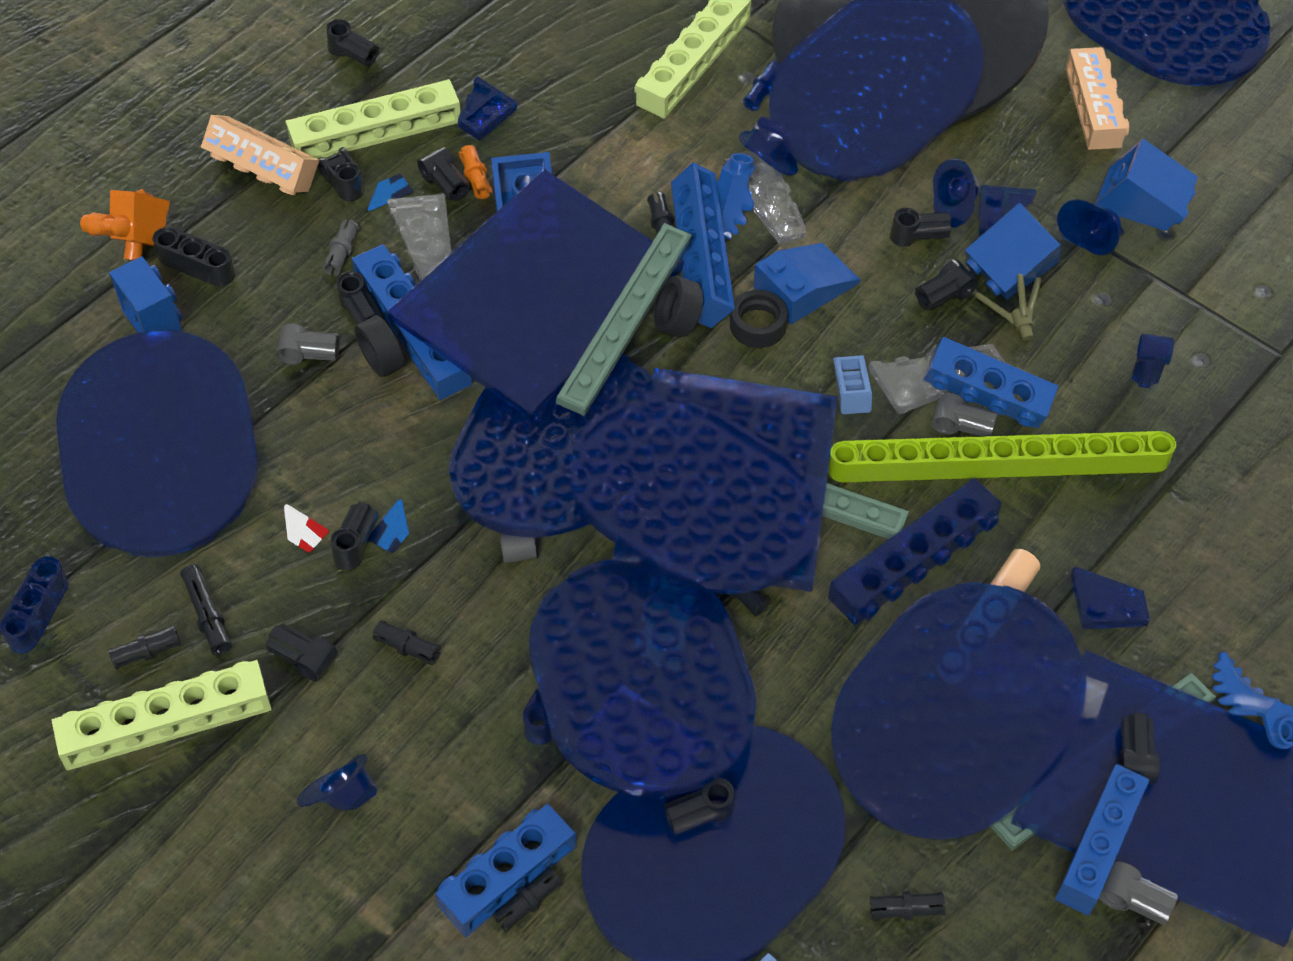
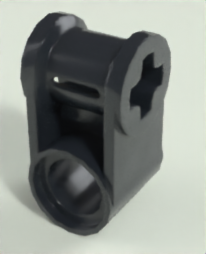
(342, 175)

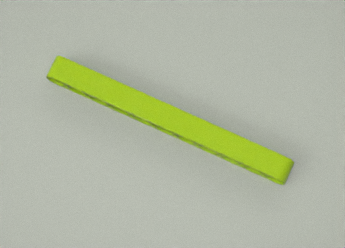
(1019, 456)

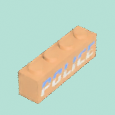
(1096, 98)
(260, 154)

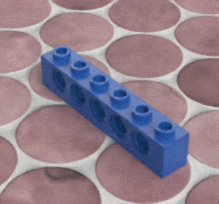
(706, 255)
(387, 286)

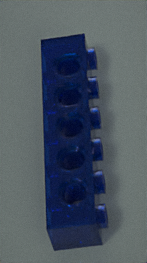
(969, 501)

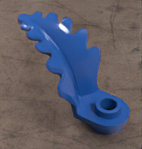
(734, 192)
(1251, 701)

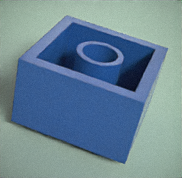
(145, 298)

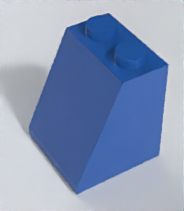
(1148, 187)
(1012, 248)

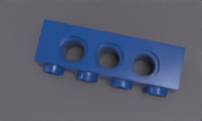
(1006, 379)
(1102, 840)
(471, 911)

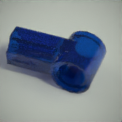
(1152, 356)

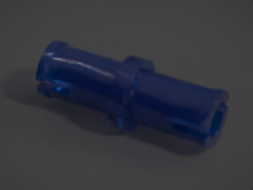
(761, 86)

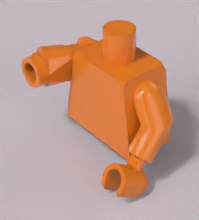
(132, 219)

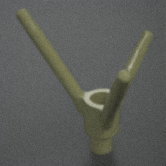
(1021, 316)

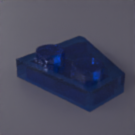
(485, 109)
(998, 201)
(1107, 602)

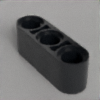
(194, 256)

